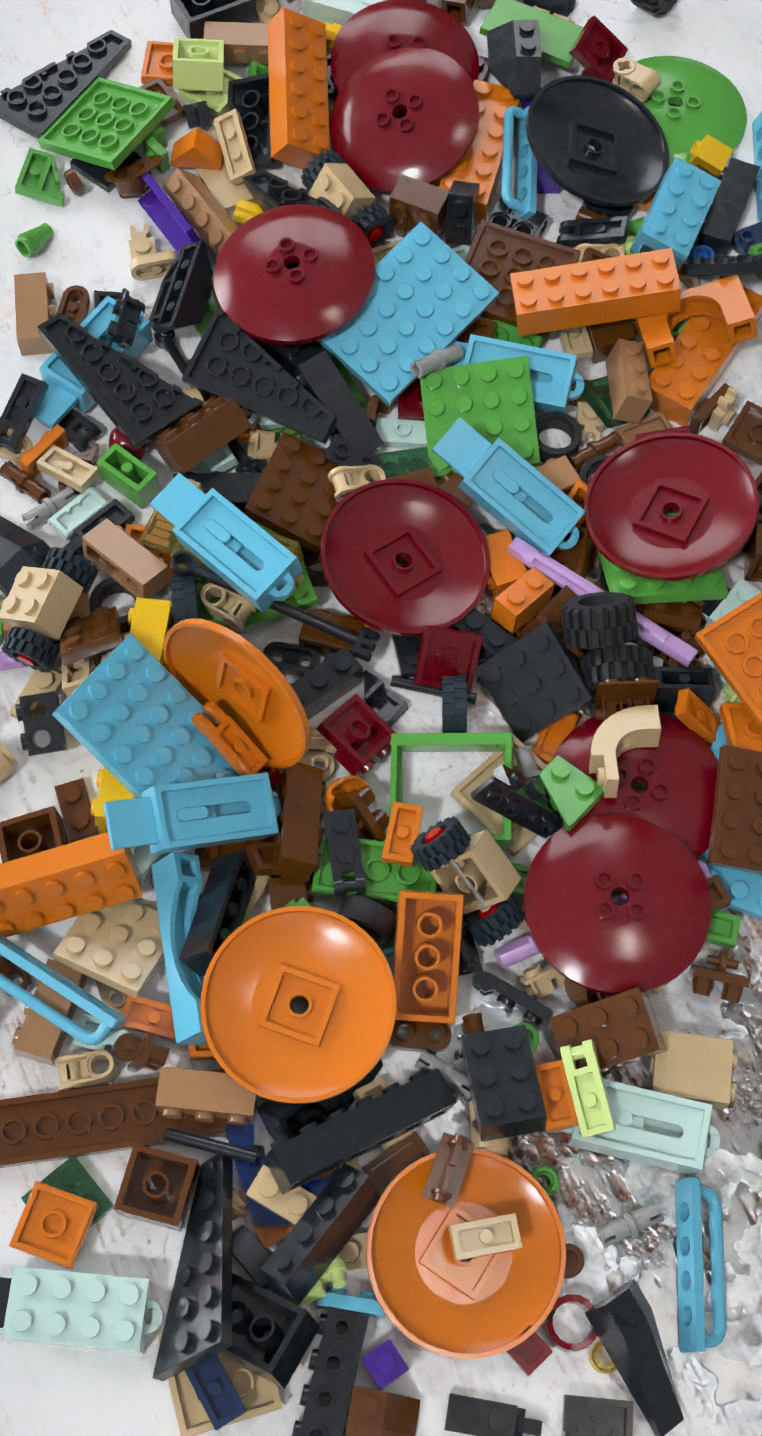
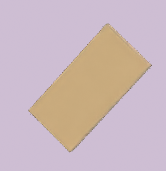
(219, 182)

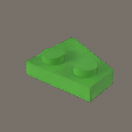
(40, 178)
(569, 791)

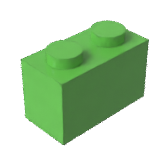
(128, 475)

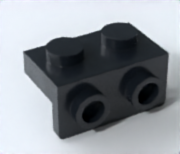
(596, 1416)

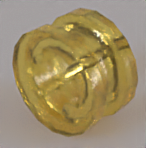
(596, 1364)

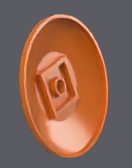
(243, 683)
(288, 957)
(475, 1304)

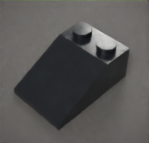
(268, 1332)

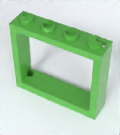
(450, 743)

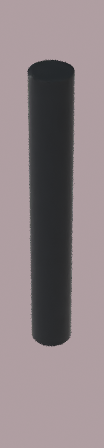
(408, 684)
(211, 1145)

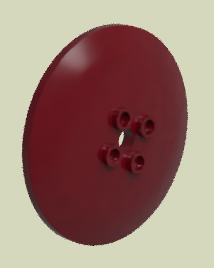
(395, 26)
(425, 141)
(299, 302)
(666, 472)
(410, 522)
(677, 778)
(611, 944)

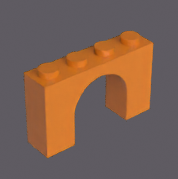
(719, 299)

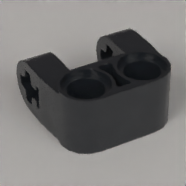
(502, 216)

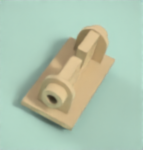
(262, 443)
(539, 979)

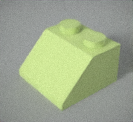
(198, 64)

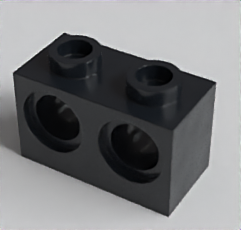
(46, 722)

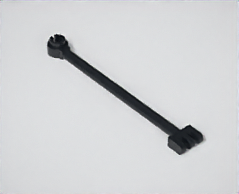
(168, 343)
(359, 641)

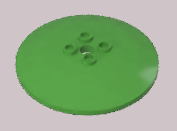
(706, 103)

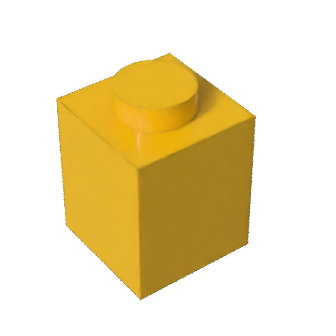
(710, 154)

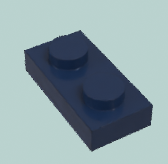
(215, 1391)

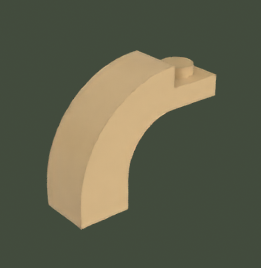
(621, 732)

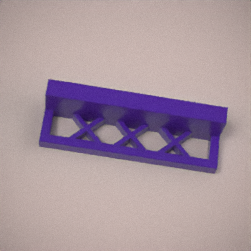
(166, 216)

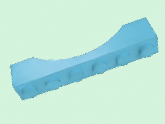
(177, 894)

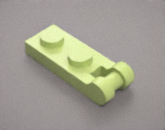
(588, 1090)

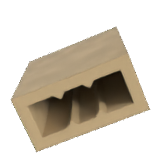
(695, 1069)

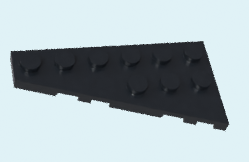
(122, 387)
(201, 1296)

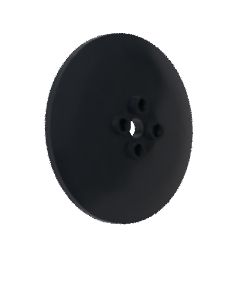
(595, 112)

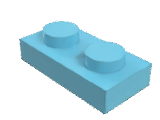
(364, 1304)

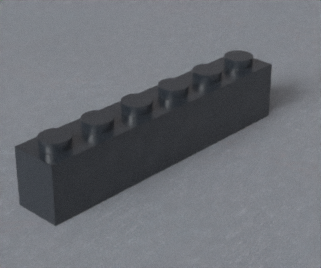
(358, 1130)

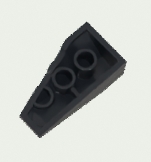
(251, 100)
(274, 192)
(17, 550)
(287, 1119)
(635, 1347)

